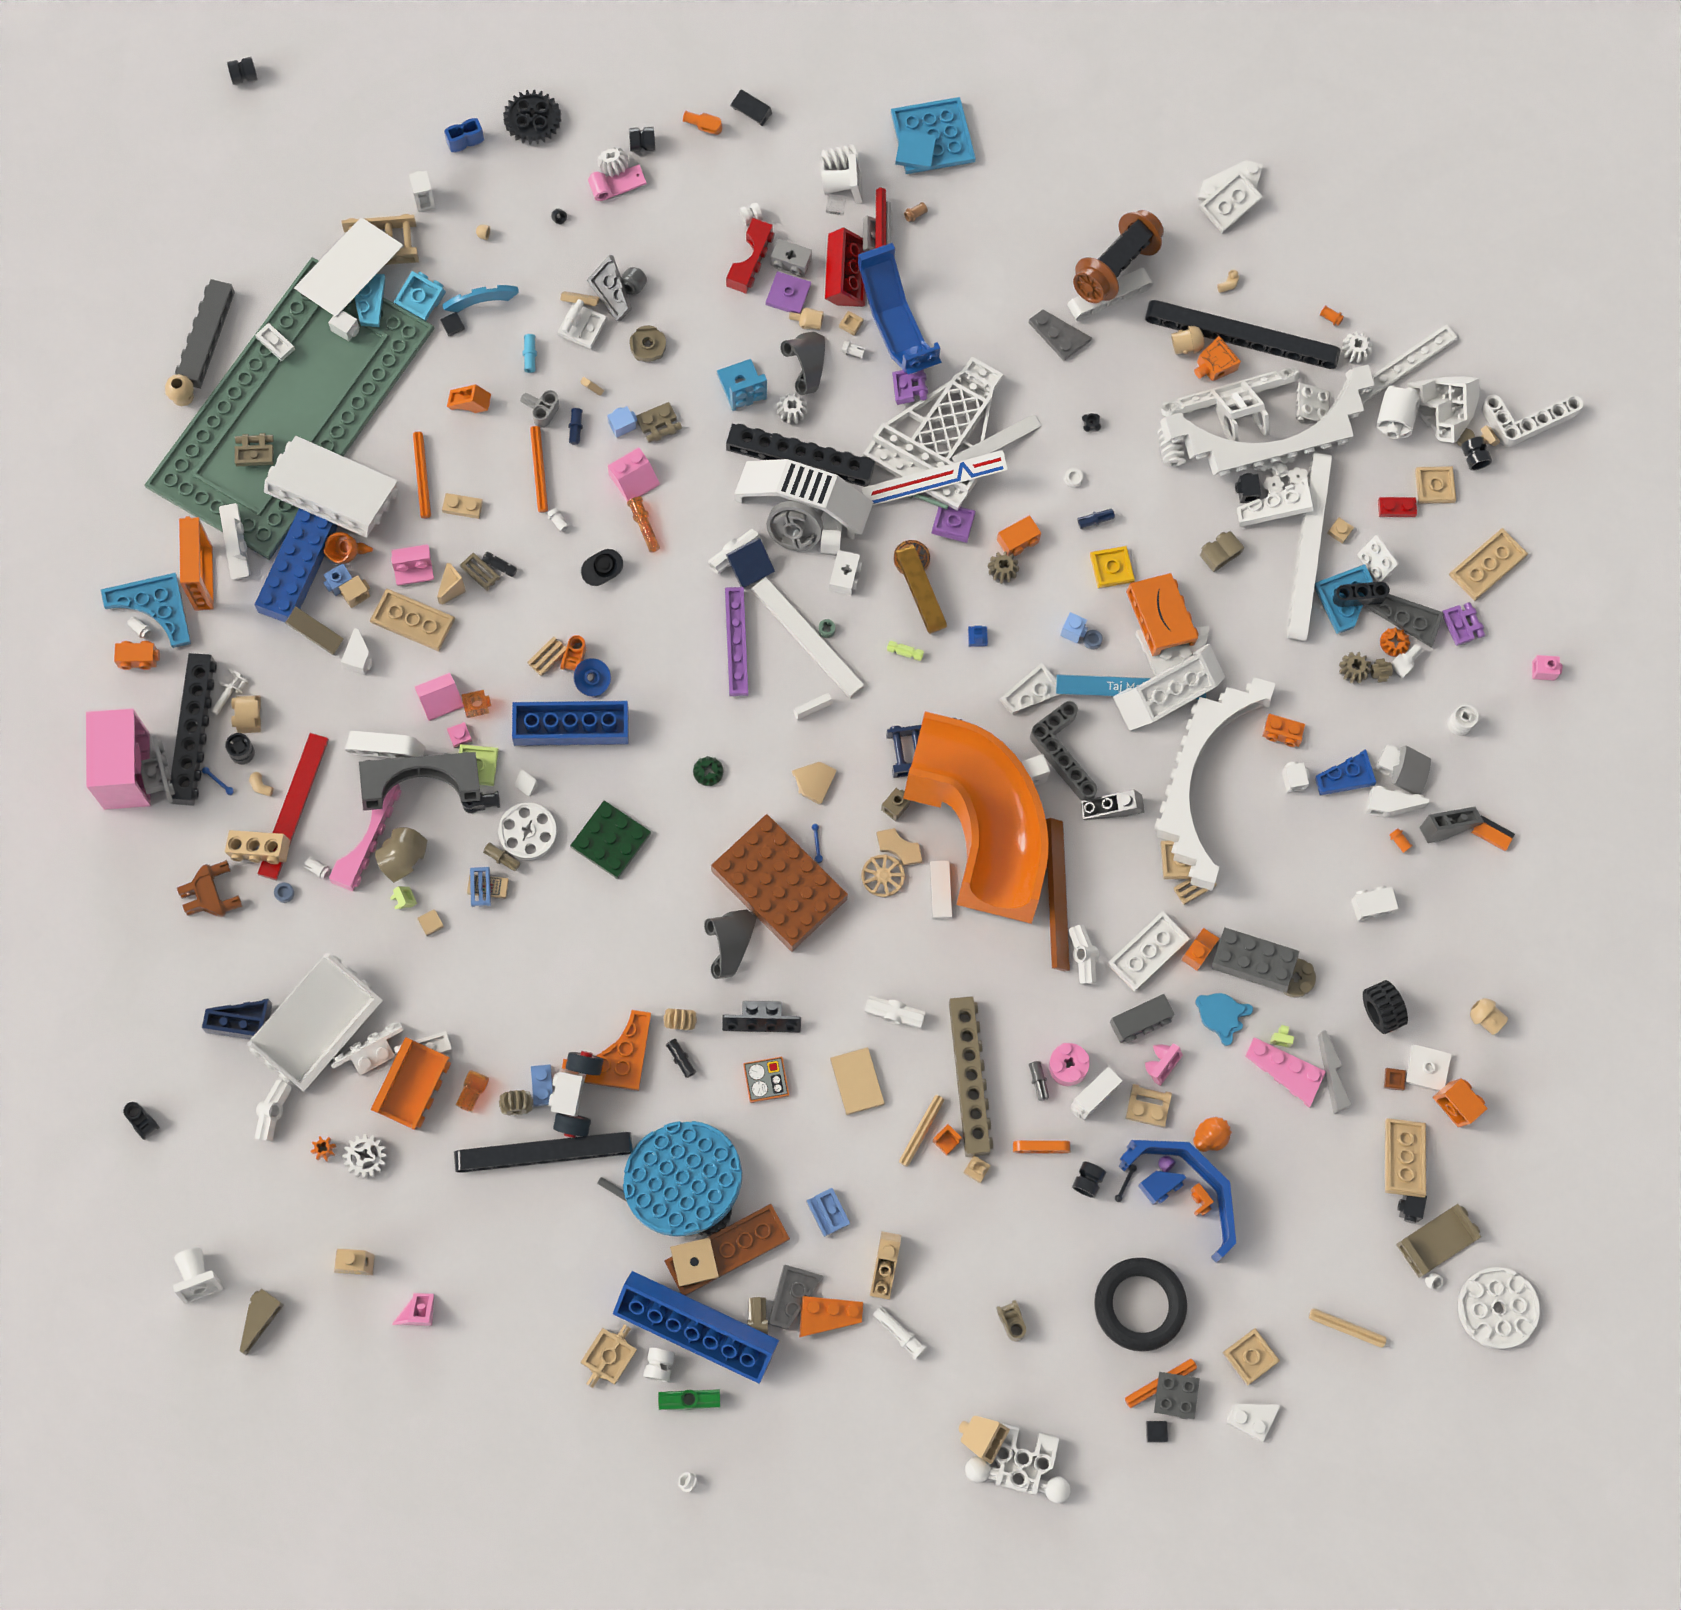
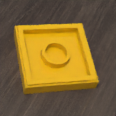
(1112, 567)

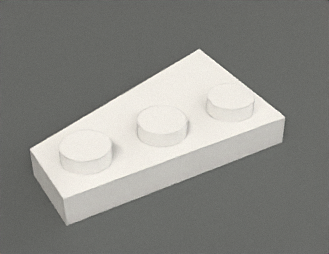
(1031, 690)

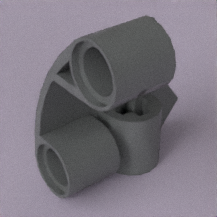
(810, 353)
(733, 937)

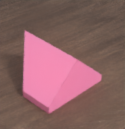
(418, 1311)

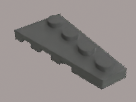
(1409, 616)

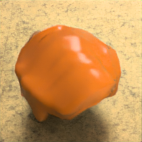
(1212, 1134)

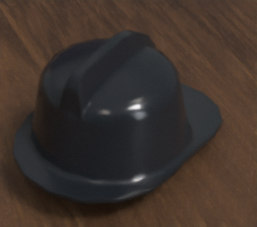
(602, 567)

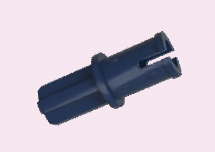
(575, 426)
(1095, 518)

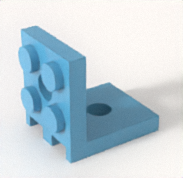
(744, 392)

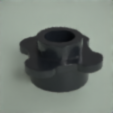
(1095, 418)

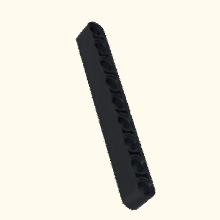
(543, 1152)

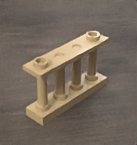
(404, 255)

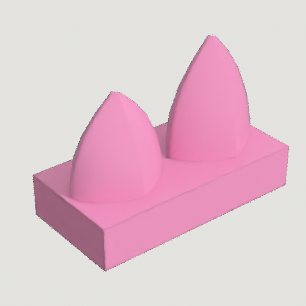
(1169, 1058)

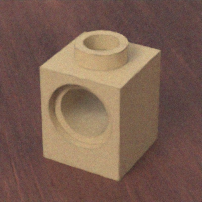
(355, 591)

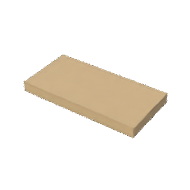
(1488, 564)
(412, 619)
(1405, 1157)

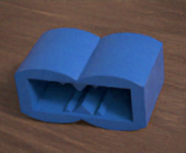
(464, 135)

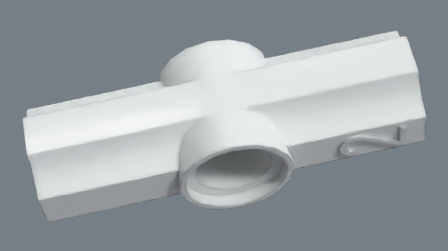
(720, 561)
(894, 1012)

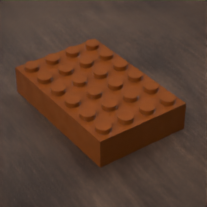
(779, 882)

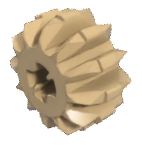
(680, 1019)

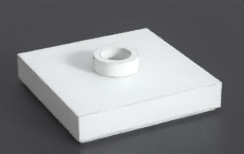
(1427, 1068)

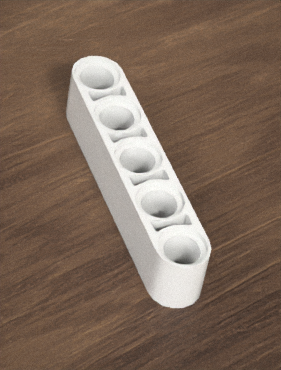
(1129, 286)

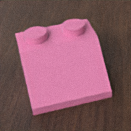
(633, 474)

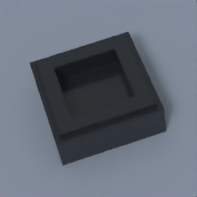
(452, 324)

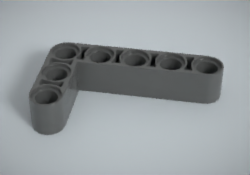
(1061, 752)

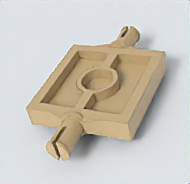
(608, 1356)

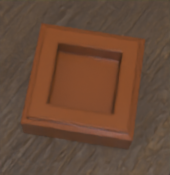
(1394, 1079)

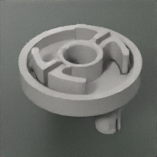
(797, 514)

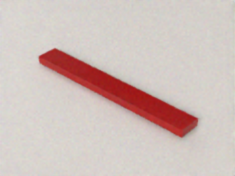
(296, 797)

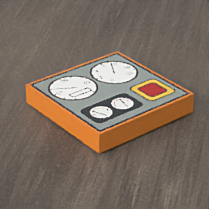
(766, 1079)

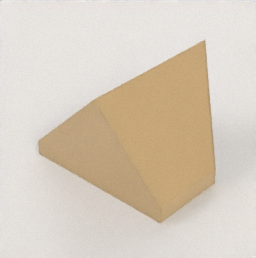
(451, 585)

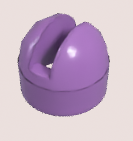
(1166, 1163)

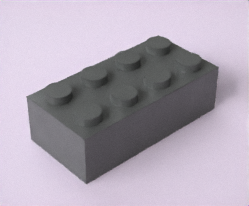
(1255, 960)

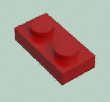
(1397, 507)

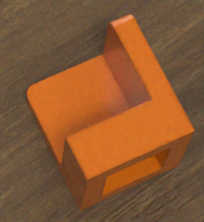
(947, 1139)

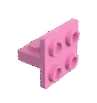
(412, 565)

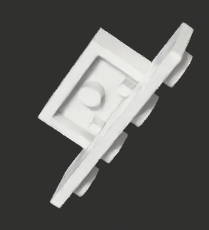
(234, 541)
(370, 1052)

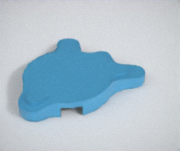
(1222, 1015)

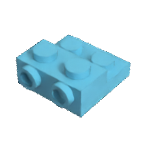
(420, 295)

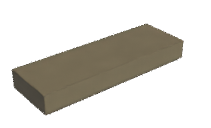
(314, 630)

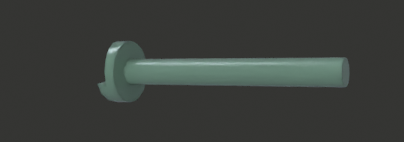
(932, 501)

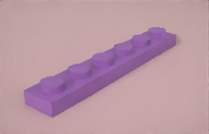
(736, 641)

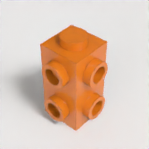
(136, 655)

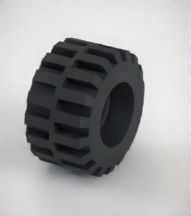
(1385, 1007)

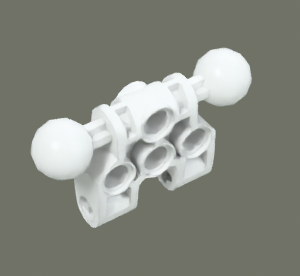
(1056, 1489)

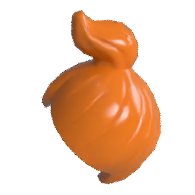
(343, 548)

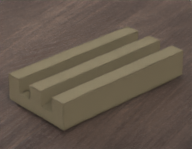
(491, 582)

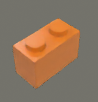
(1019, 536)

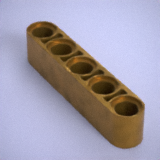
(921, 589)

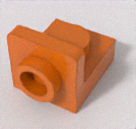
(1201, 1196)

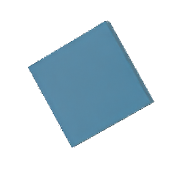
(915, 150)

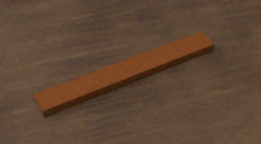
(1057, 896)

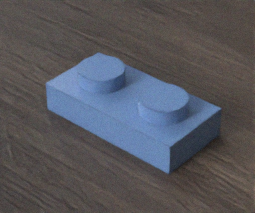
(541, 1084)

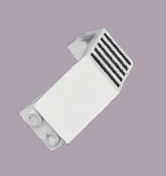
(809, 487)

